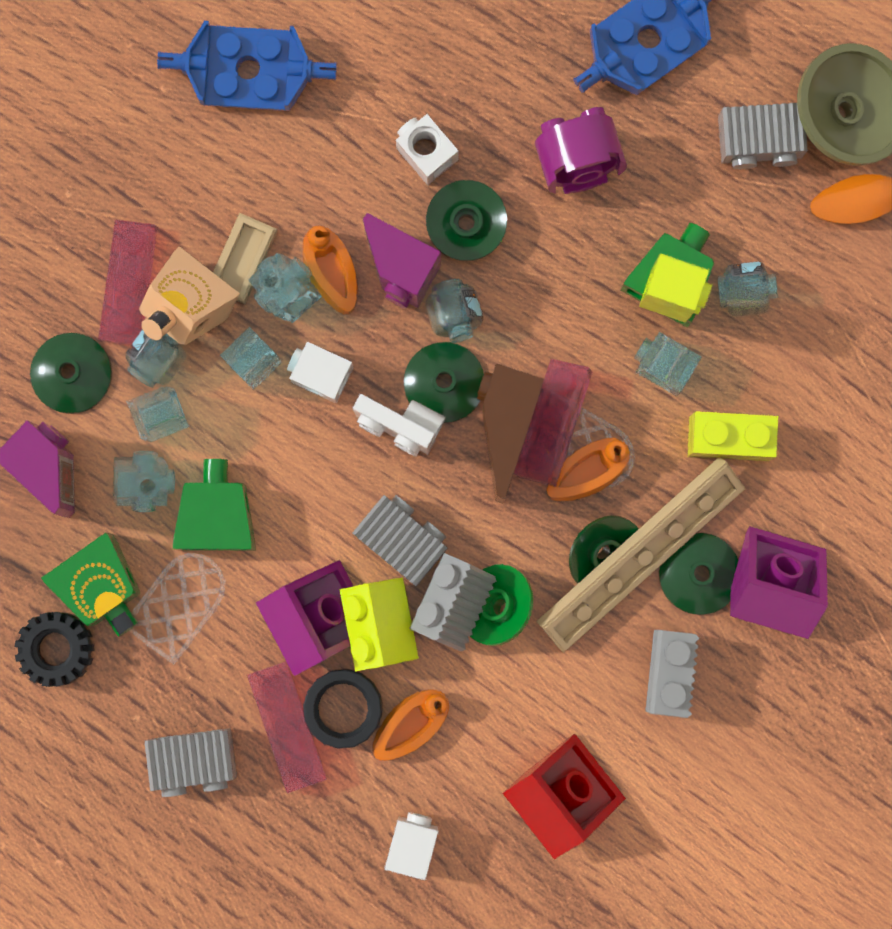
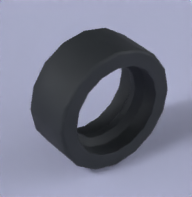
(315, 723)

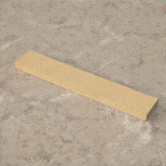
(641, 554)

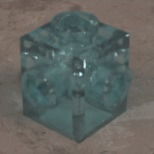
(284, 287)
(129, 474)

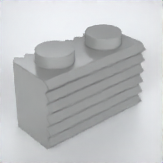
(761, 135)
(401, 539)
(453, 602)
(671, 673)
(191, 760)

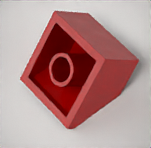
(564, 797)

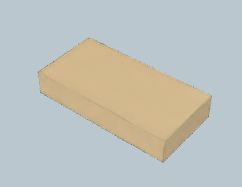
(243, 253)

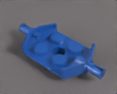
(219, 50)
(625, 62)

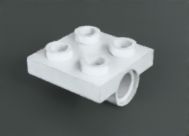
(412, 431)

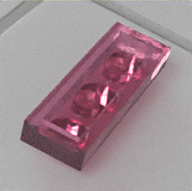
(127, 281)
(553, 422)
(286, 728)

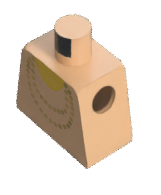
(185, 300)

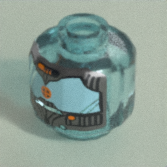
(747, 288)
(454, 310)
(154, 360)

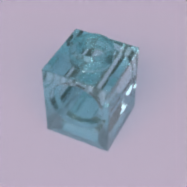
(251, 358)
(666, 363)
(157, 414)

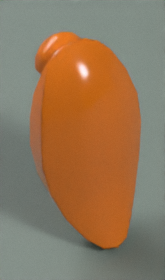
(854, 199)
(331, 268)
(590, 469)
(410, 724)

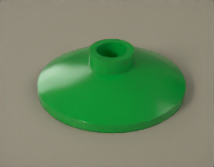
(516, 592)

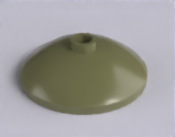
(861, 84)

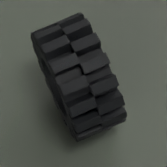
(30, 642)

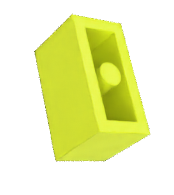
(675, 289)
(732, 436)
(379, 624)

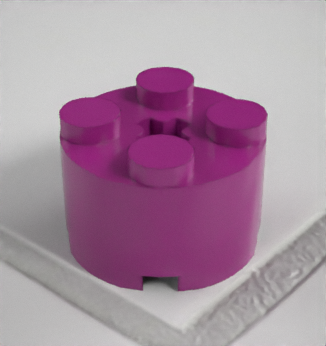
(579, 151)

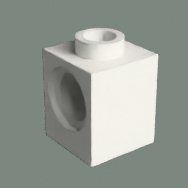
(431, 165)
(319, 371)
(412, 846)

